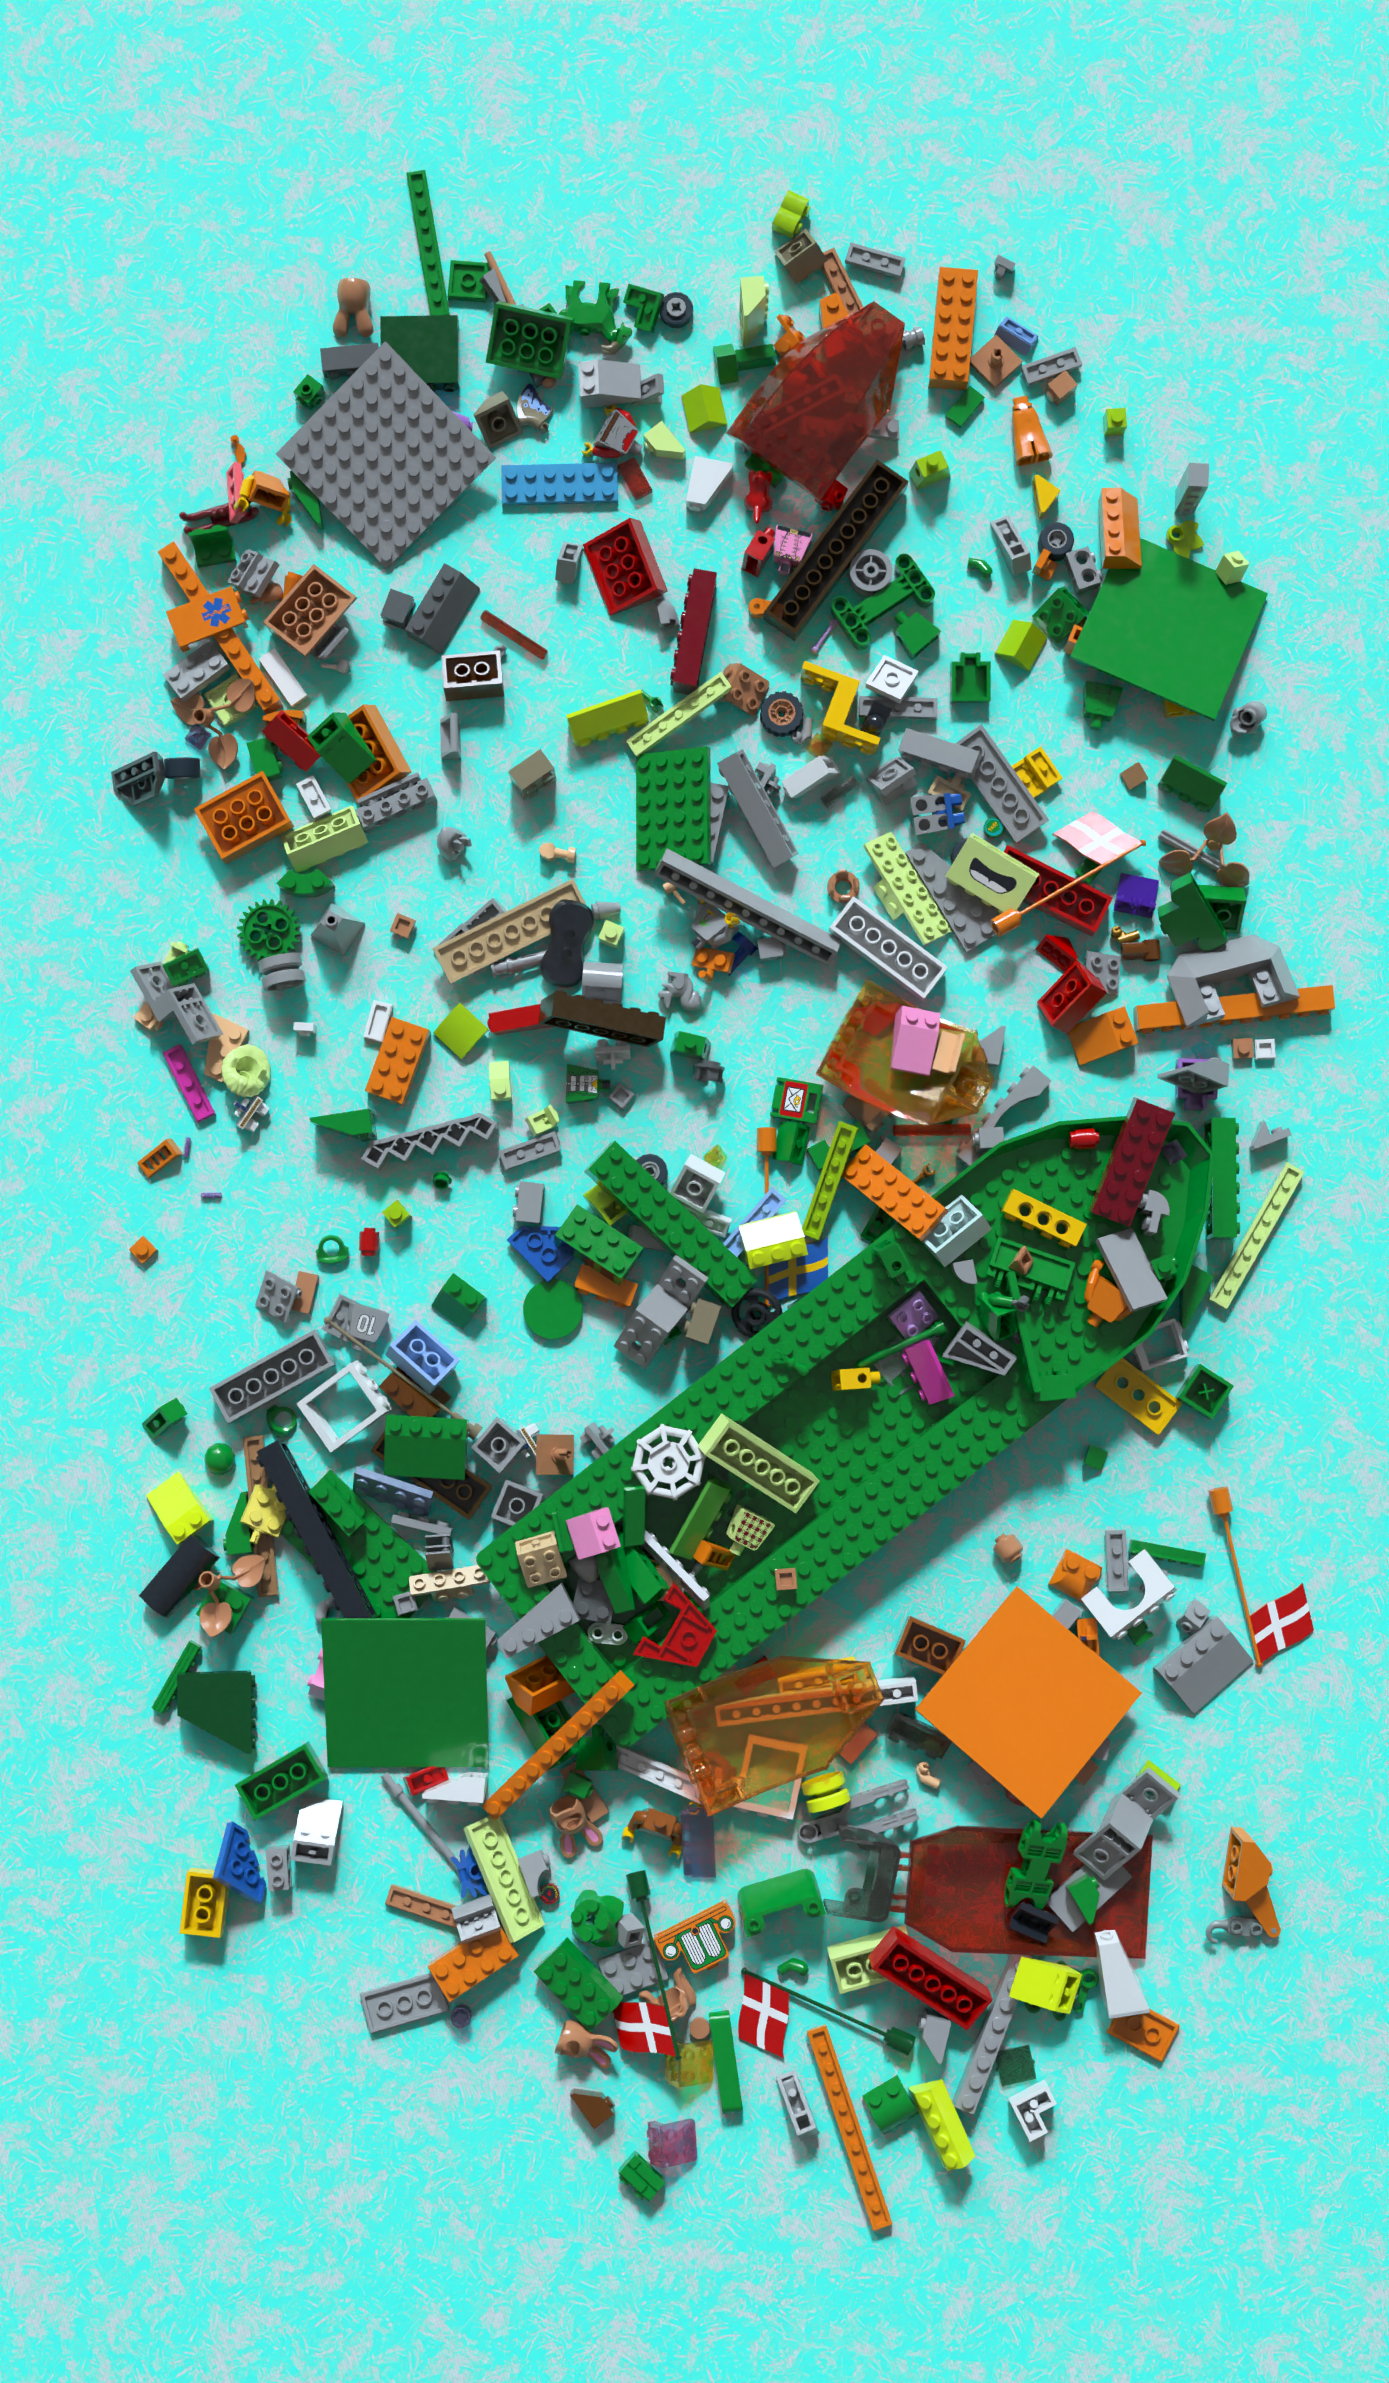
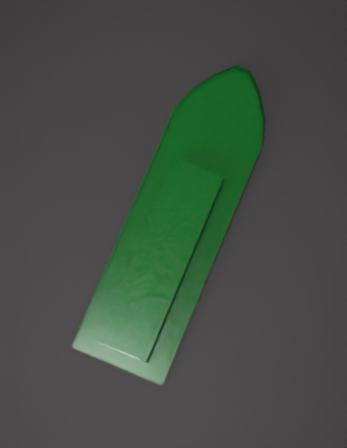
(872, 1452)

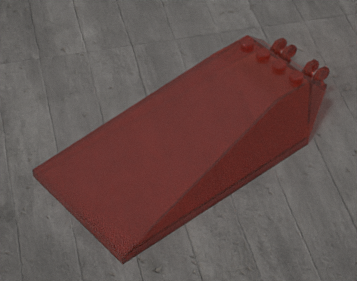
(960, 1885)

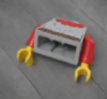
(615, 436)

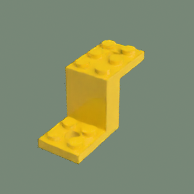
(840, 707)

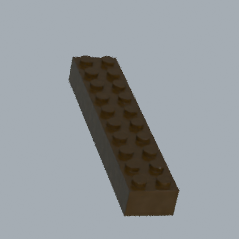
(835, 549)

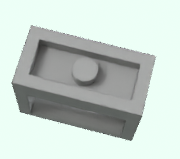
(450, 737)

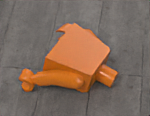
(1103, 1298)

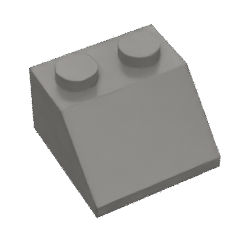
(499, 1444)
(935, 2031)

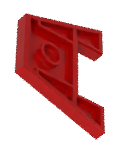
(687, 1637)

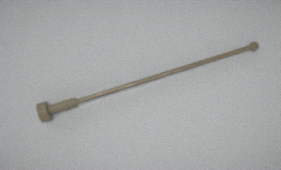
(473, 1429)

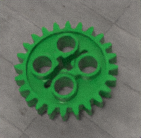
(275, 916)

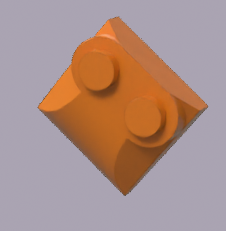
(1075, 1575)

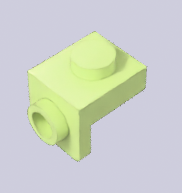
(543, 1120)

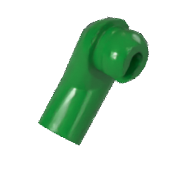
(982, 565)
(795, 1965)

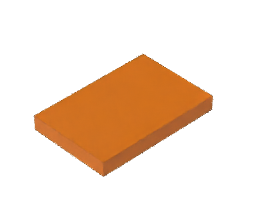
(1146, 2032)

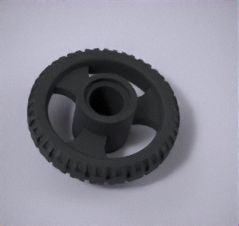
(751, 1297)

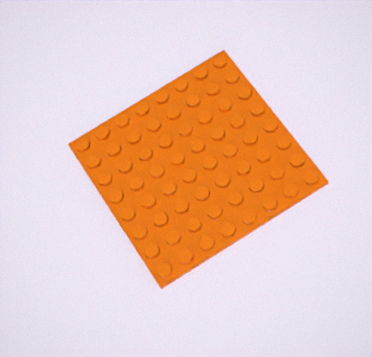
(1028, 1702)

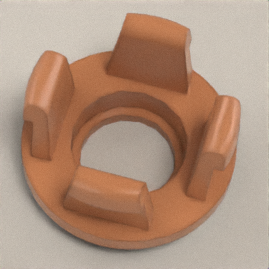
(843, 875)

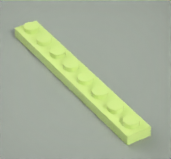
(1256, 1235)

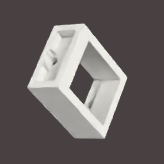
(1181, 1345)

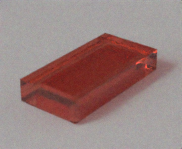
(634, 478)

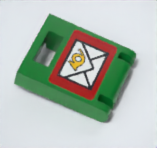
(793, 1098)

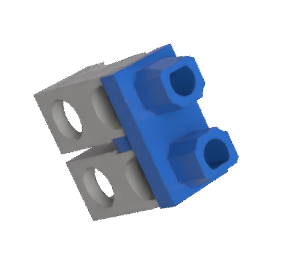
(941, 808)

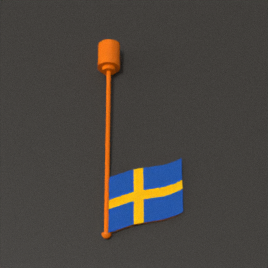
(800, 1273)

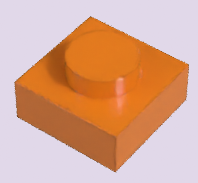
(143, 1249)

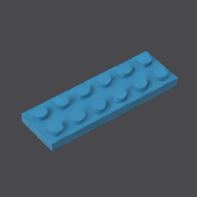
(559, 484)

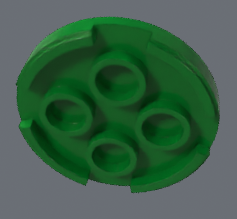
(552, 1309)

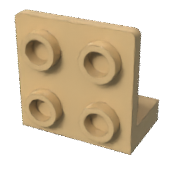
(540, 1559)

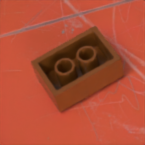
(928, 1645)

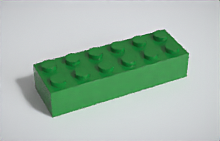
(1223, 1205)

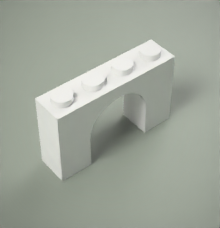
(1157, 1589)

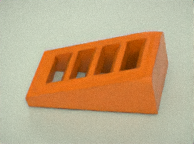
(173, 1148)
(712, 1555)

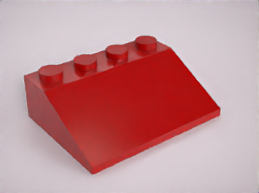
(625, 566)

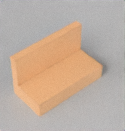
(947, 1052)

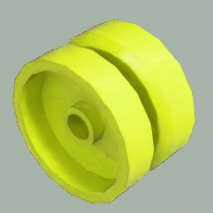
(825, 1791)

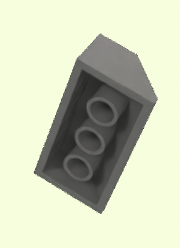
(442, 609)

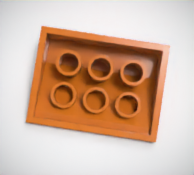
(390, 762)
(244, 817)

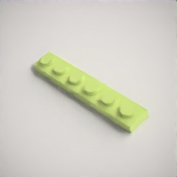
(679, 714)

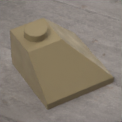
(497, 420)

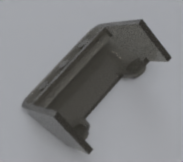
(875, 1898)

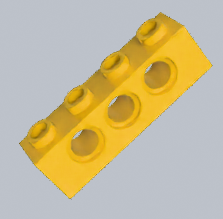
(1074, 1227)

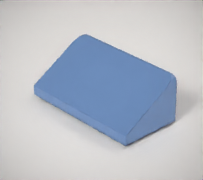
(1016, 336)

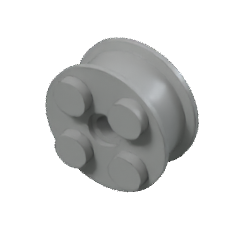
(870, 561)

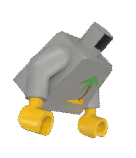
(713, 926)

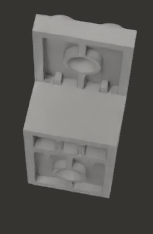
(176, 1002)

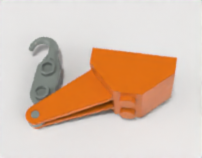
(1246, 1880)

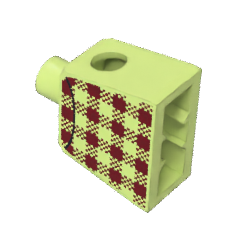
(747, 1529)

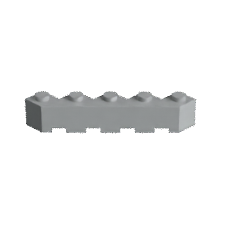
(429, 1139)

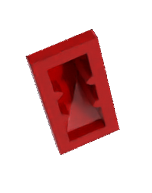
(1058, 951)

